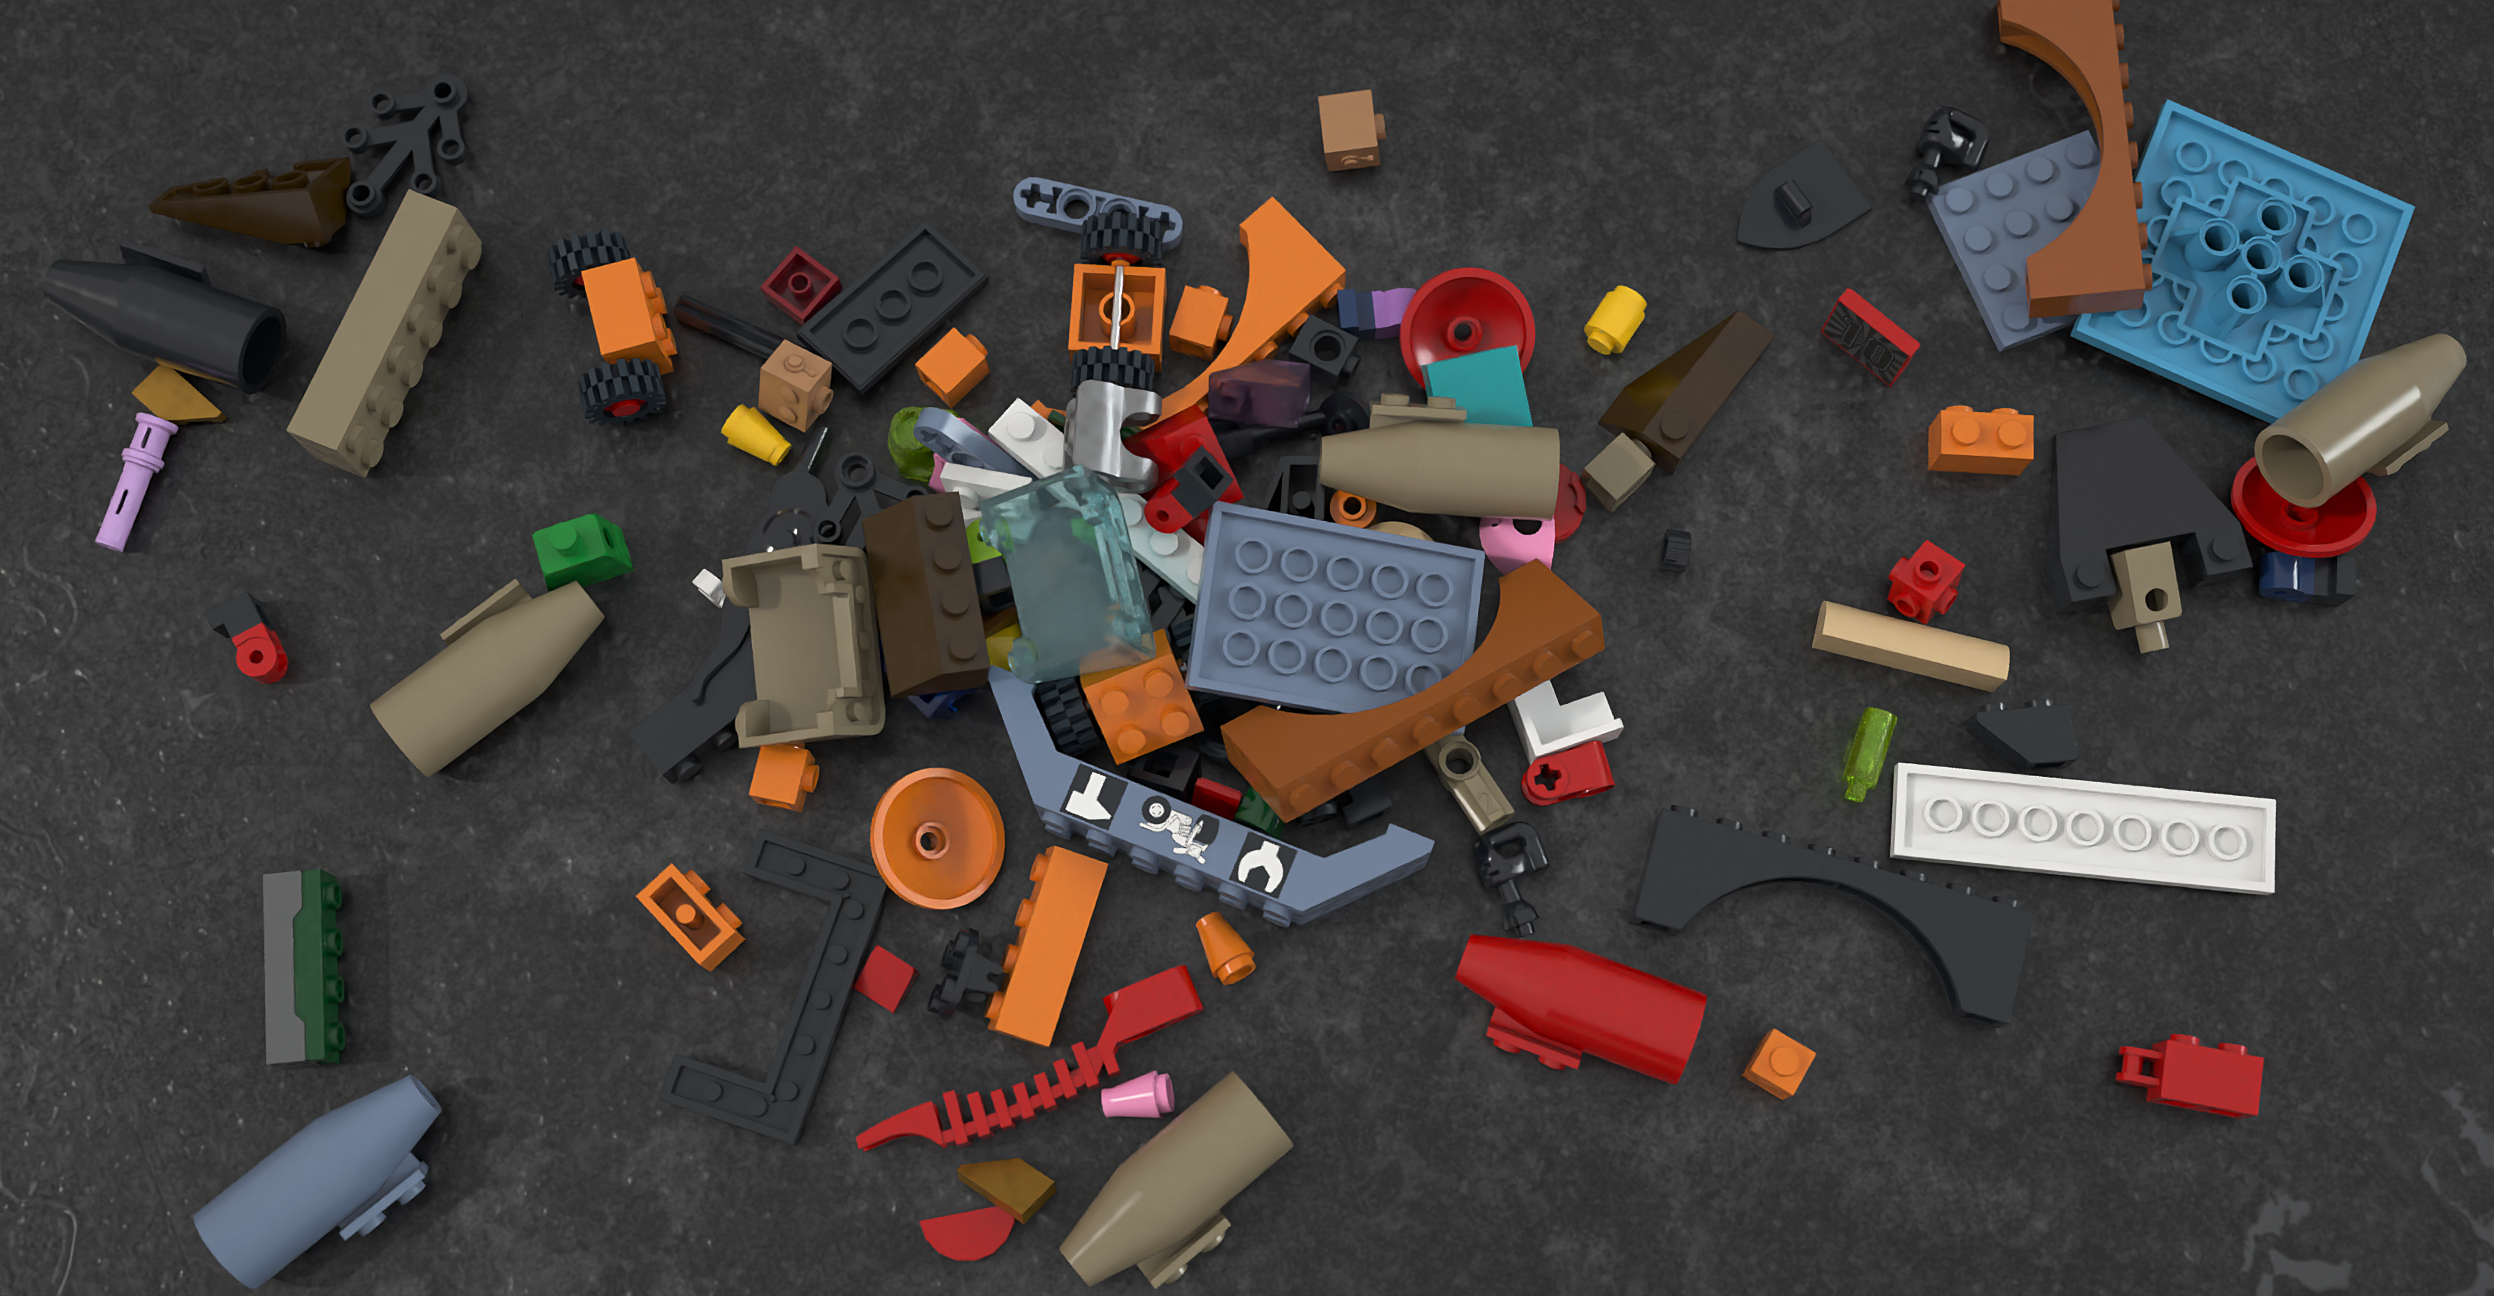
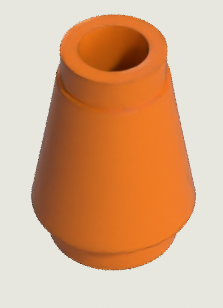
(1225, 950)

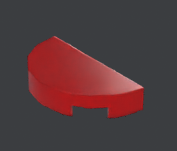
(1569, 504)
(969, 1234)

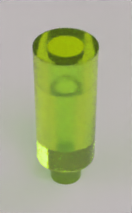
(1868, 752)

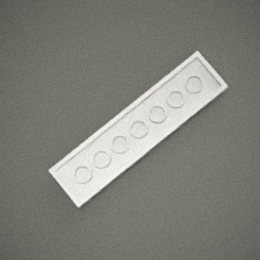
(2083, 829)

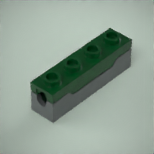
(302, 969)

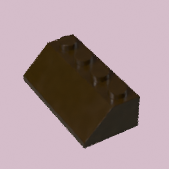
(926, 596)

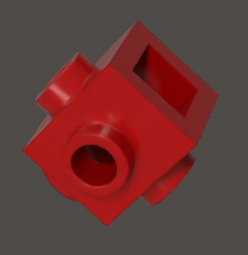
(1925, 582)

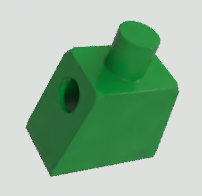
(581, 552)

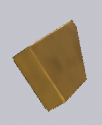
(175, 399)
(1009, 1185)

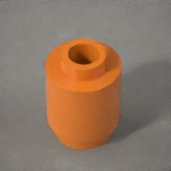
(1363, 519)

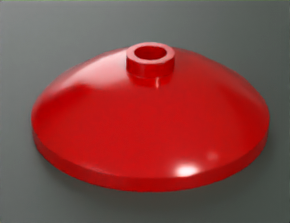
(1469, 296)
(2298, 530)

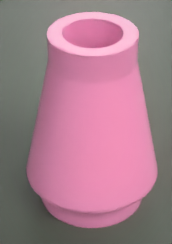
(1141, 1097)

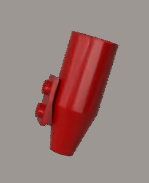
(1575, 1002)

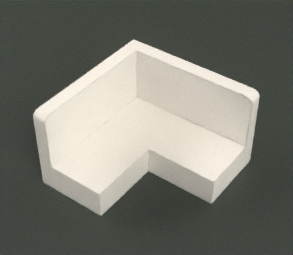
(1552, 728)

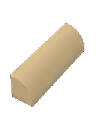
(1911, 647)

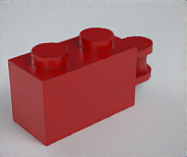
(2196, 1076)

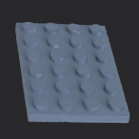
(1327, 612)

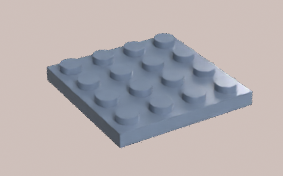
(2006, 216)

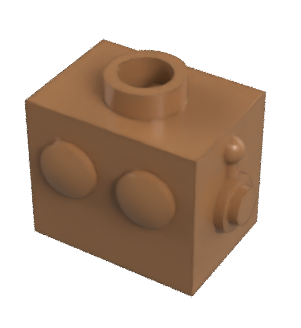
(1350, 130)
(795, 386)

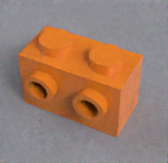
(1981, 441)
(690, 917)

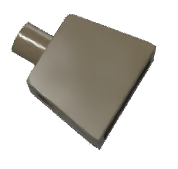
(2145, 593)

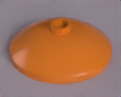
(962, 833)

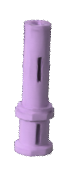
(141, 462)

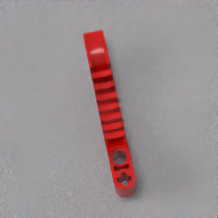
(1132, 1015)

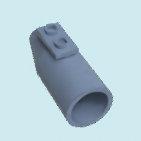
(324, 1176)

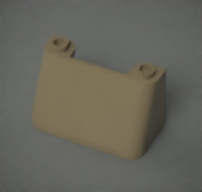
(809, 645)

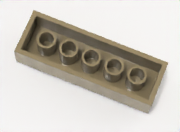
(386, 334)

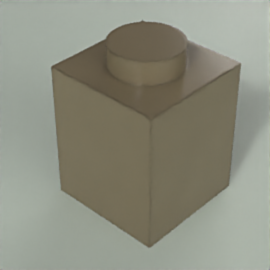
(1617, 471)

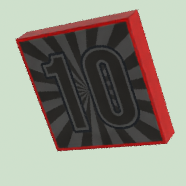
(1870, 337)

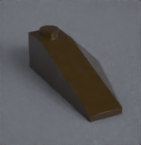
(281, 208)
(1686, 391)

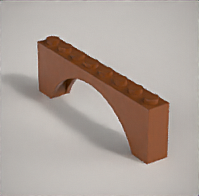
(2099, 255)
(1312, 758)

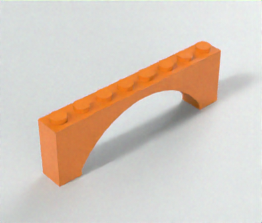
(1286, 284)

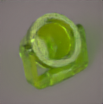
(909, 453)

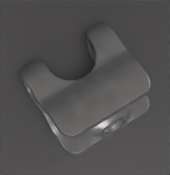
(1094, 434)

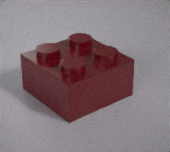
(801, 286)

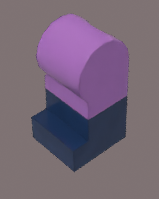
(1372, 313)

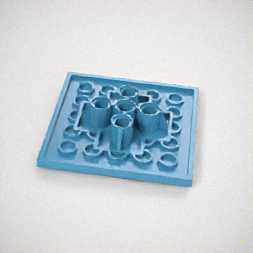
(2282, 335)

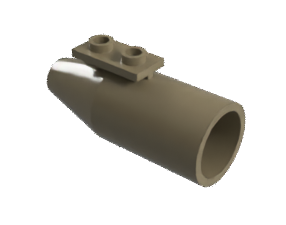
(2361, 421)
(1440, 465)
(491, 670)
(1170, 1191)

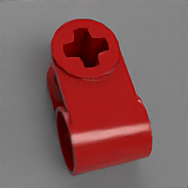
(1575, 773)

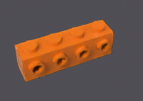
(1046, 946)

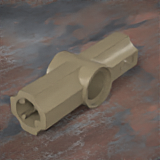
(1473, 790)

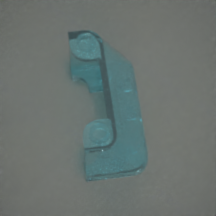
(1069, 576)

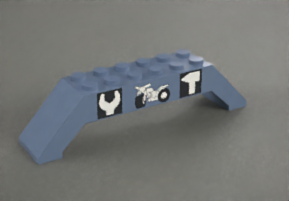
(1189, 840)

